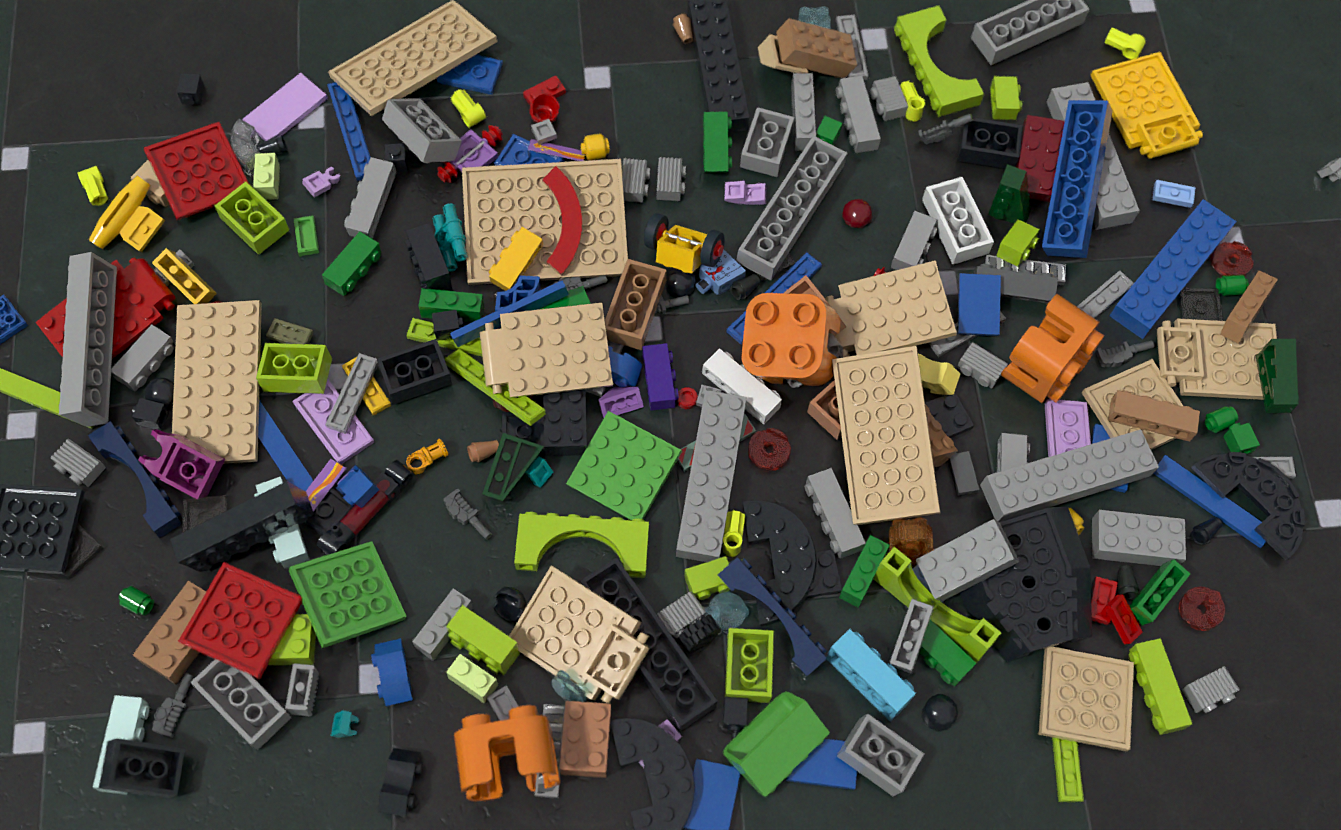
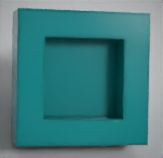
(539, 471)
(341, 724)

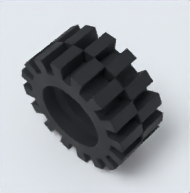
(699, 633)

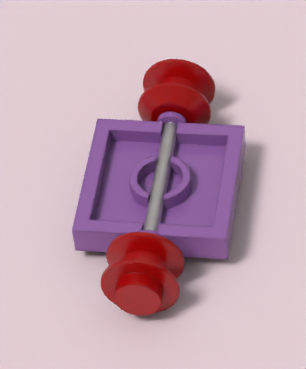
(472, 153)

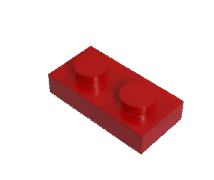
(551, 86)
(1102, 593)
(1123, 619)

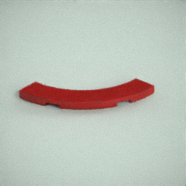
(571, 220)

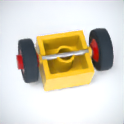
(681, 246)

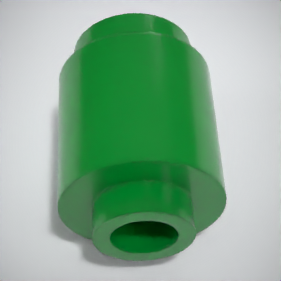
(1232, 285)
(1221, 419)
(136, 601)

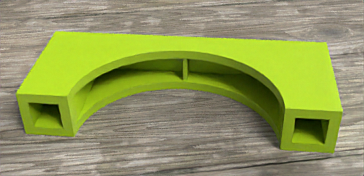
(945, 92)
(541, 532)
(900, 580)

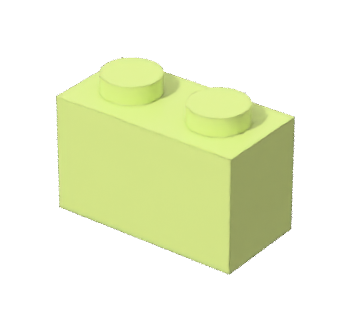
(266, 175)
(472, 678)

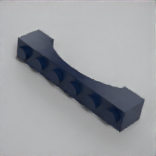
(158, 513)
(807, 653)

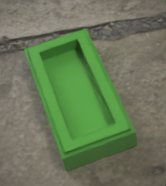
(306, 235)

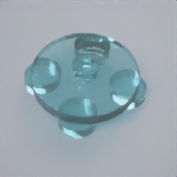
(815, 16)
(727, 611)
(568, 689)

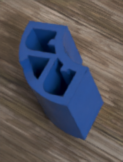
(524, 287)
(624, 369)
(357, 487)
(392, 670)

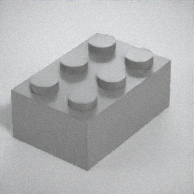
(766, 142)
(880, 755)

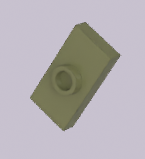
(288, 333)

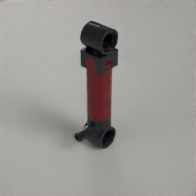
(390, 482)

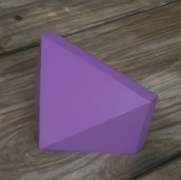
(620, 400)

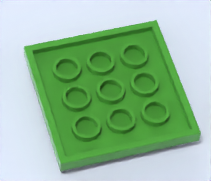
(624, 467)
(347, 594)

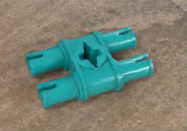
(450, 237)

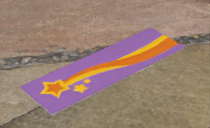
(556, 150)
(324, 482)

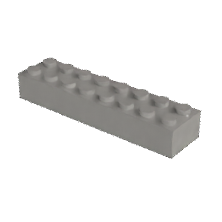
(1115, 198)
(791, 208)
(88, 340)
(1068, 476)
(711, 477)

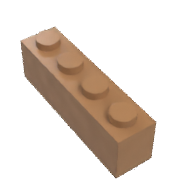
(1248, 307)
(1154, 415)

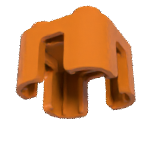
(789, 338)
(1053, 352)
(484, 743)

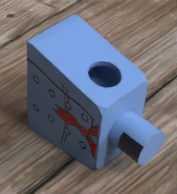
(720, 276)

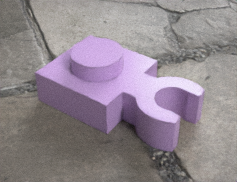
(319, 183)

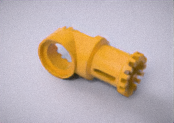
(427, 456)

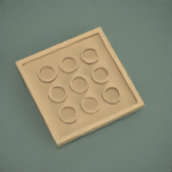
(1139, 380)
(1086, 698)

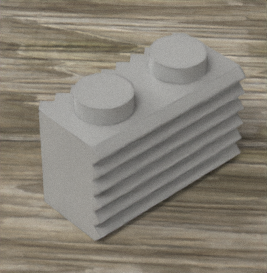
(889, 98)
(633, 178)
(669, 179)
(981, 365)
(78, 463)
(681, 614)
(302, 690)
(1210, 690)

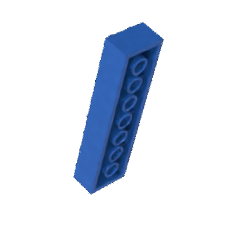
(1077, 178)
(1172, 269)

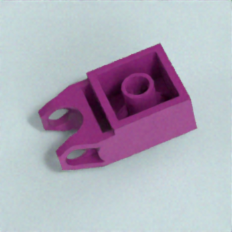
(176, 462)

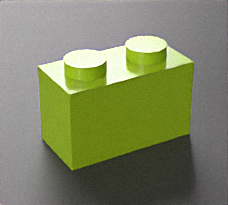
(1005, 98)
(1018, 243)
(704, 578)

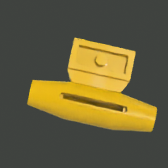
(128, 218)

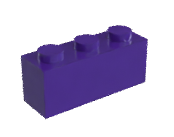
(659, 376)

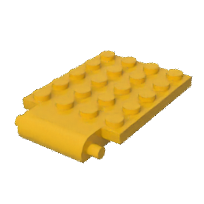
(1148, 105)

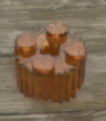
(911, 538)

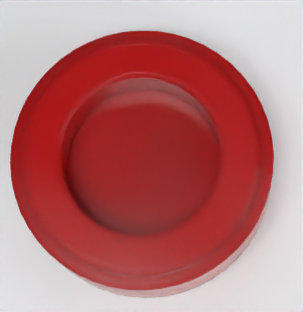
(687, 398)

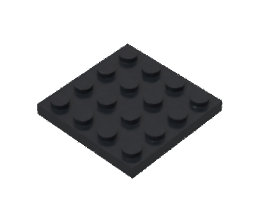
(37, 527)

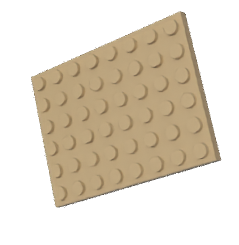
(514, 197)

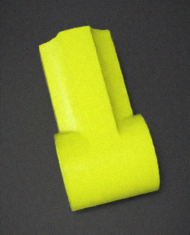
(1130, 45)
(914, 101)
(470, 112)
(93, 183)
(733, 532)

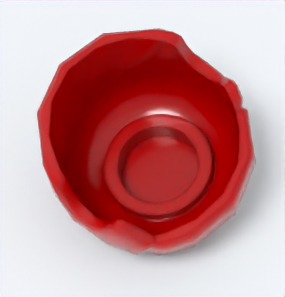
(544, 107)

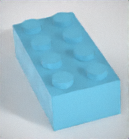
(870, 674)

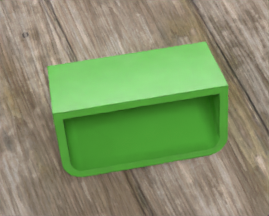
(776, 742)

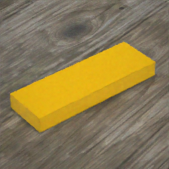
(374, 396)

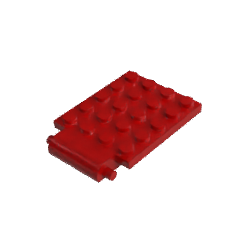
(138, 301)

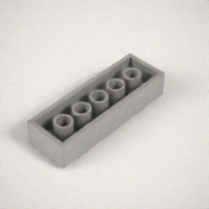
(1026, 26)

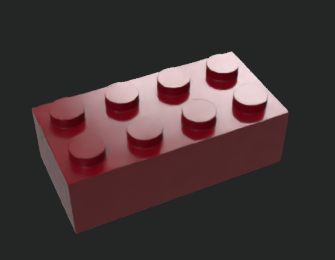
(1040, 154)

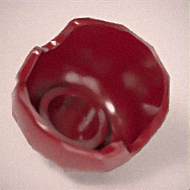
(857, 213)

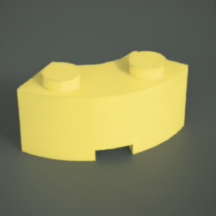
(938, 376)

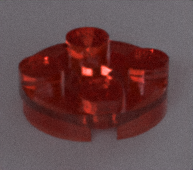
(1228, 250)
(771, 460)
(1210, 599)

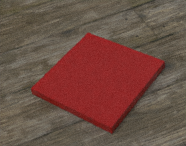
(196, 169)
(241, 620)

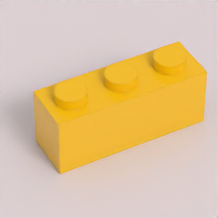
(515, 259)
(184, 277)

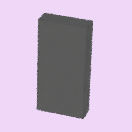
(963, 473)

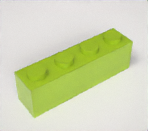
(1160, 687)

